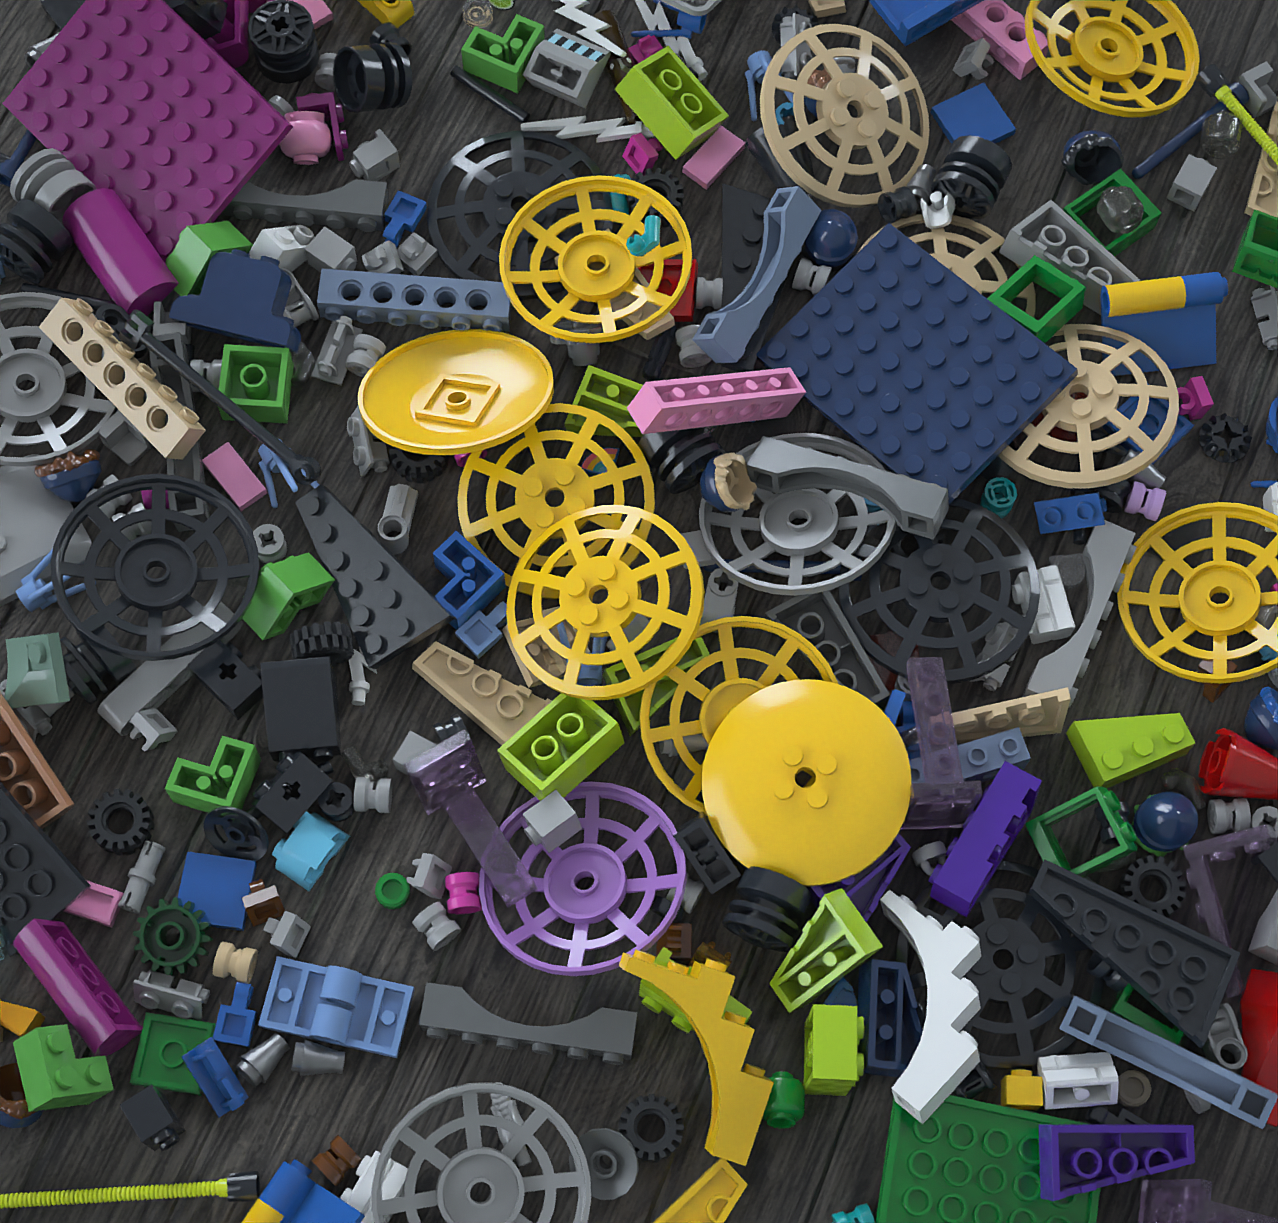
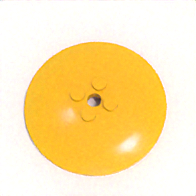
(418, 387)
(817, 830)

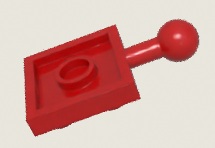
(684, 308)

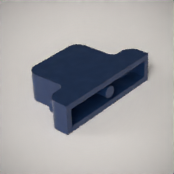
(241, 301)

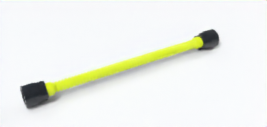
(1217, 86)
(237, 1187)

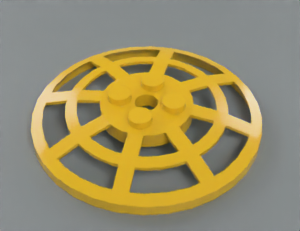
(1125, 57)
(594, 247)
(555, 475)
(1199, 587)
(615, 612)
(723, 697)

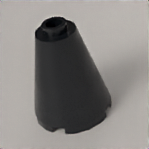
(761, 151)

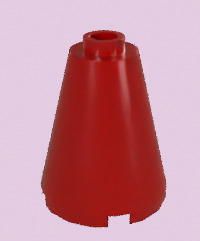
(1238, 768)

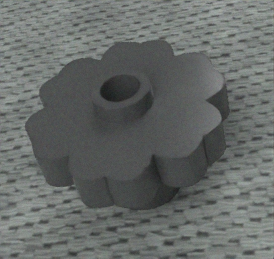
(581, 353)

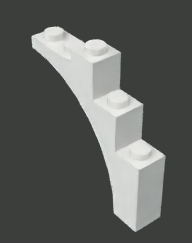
(943, 1053)

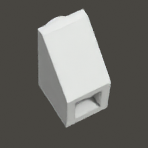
(283, 244)

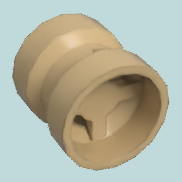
(238, 963)

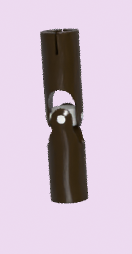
(617, 65)

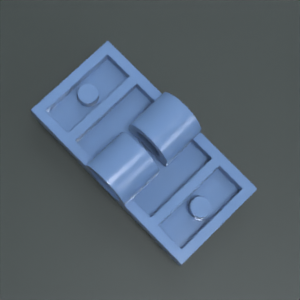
(336, 1006)

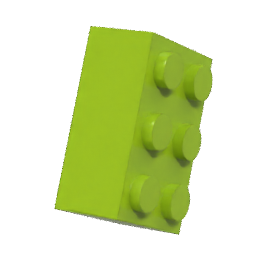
(671, 102)
(561, 746)
(831, 1050)

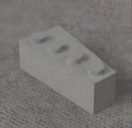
(1069, 248)

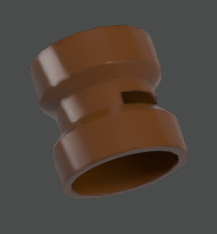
(337, 1160)

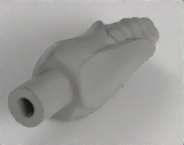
(507, 1108)

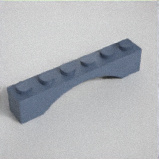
(786, 227)
(1169, 1061)

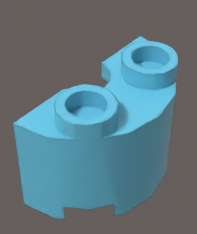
(308, 849)

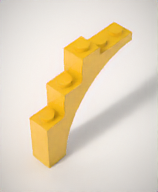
(737, 1093)

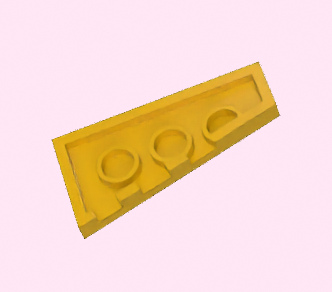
(708, 1198)

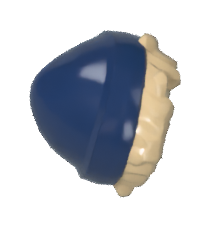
(727, 483)

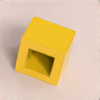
(1022, 1090)

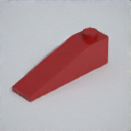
(1260, 1032)

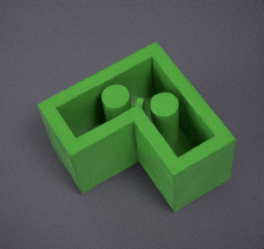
(502, 58)
(195, 249)
(283, 591)
(219, 785)
(52, 1073)

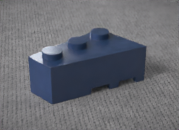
(889, 1017)

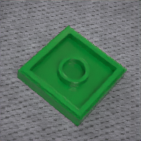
(160, 1052)

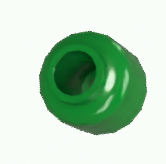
(785, 1101)

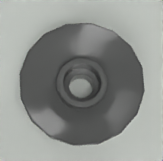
(606, 1180)

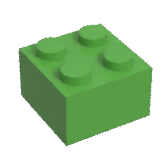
(257, 381)

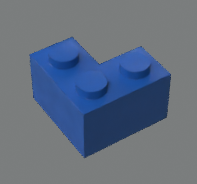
(471, 576)

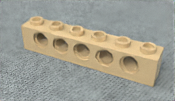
(64, 329)

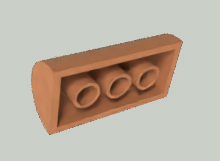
(27, 773)

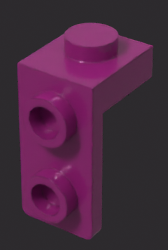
(326, 104)

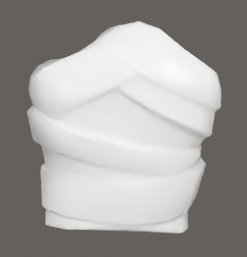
(939, 212)

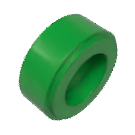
(392, 891)

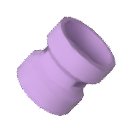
(1152, 503)

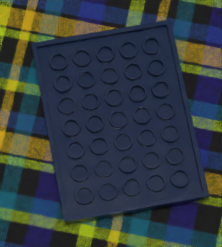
(917, 364)

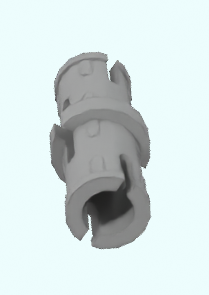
(141, 877)

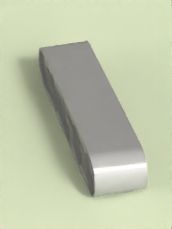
(158, 680)

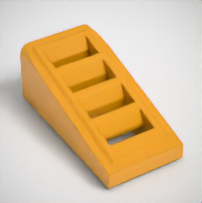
(19, 1019)

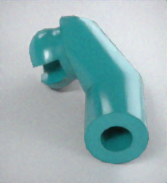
(618, 200)
(649, 240)

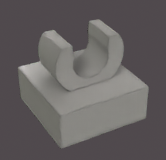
(972, 58)
(416, 254)
(383, 259)
(153, 727)
(430, 875)
(287, 933)

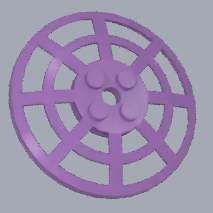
(605, 894)

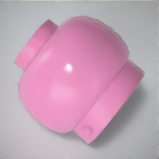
(308, 138)

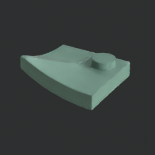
(35, 671)

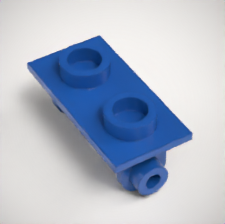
(1070, 513)
(215, 1077)

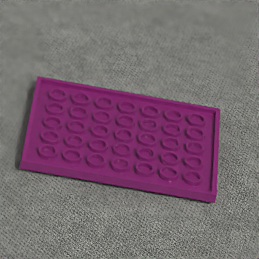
(148, 114)

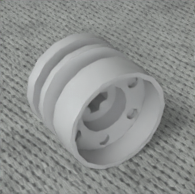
(50, 182)

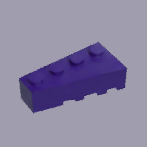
(985, 839)
(1098, 1155)

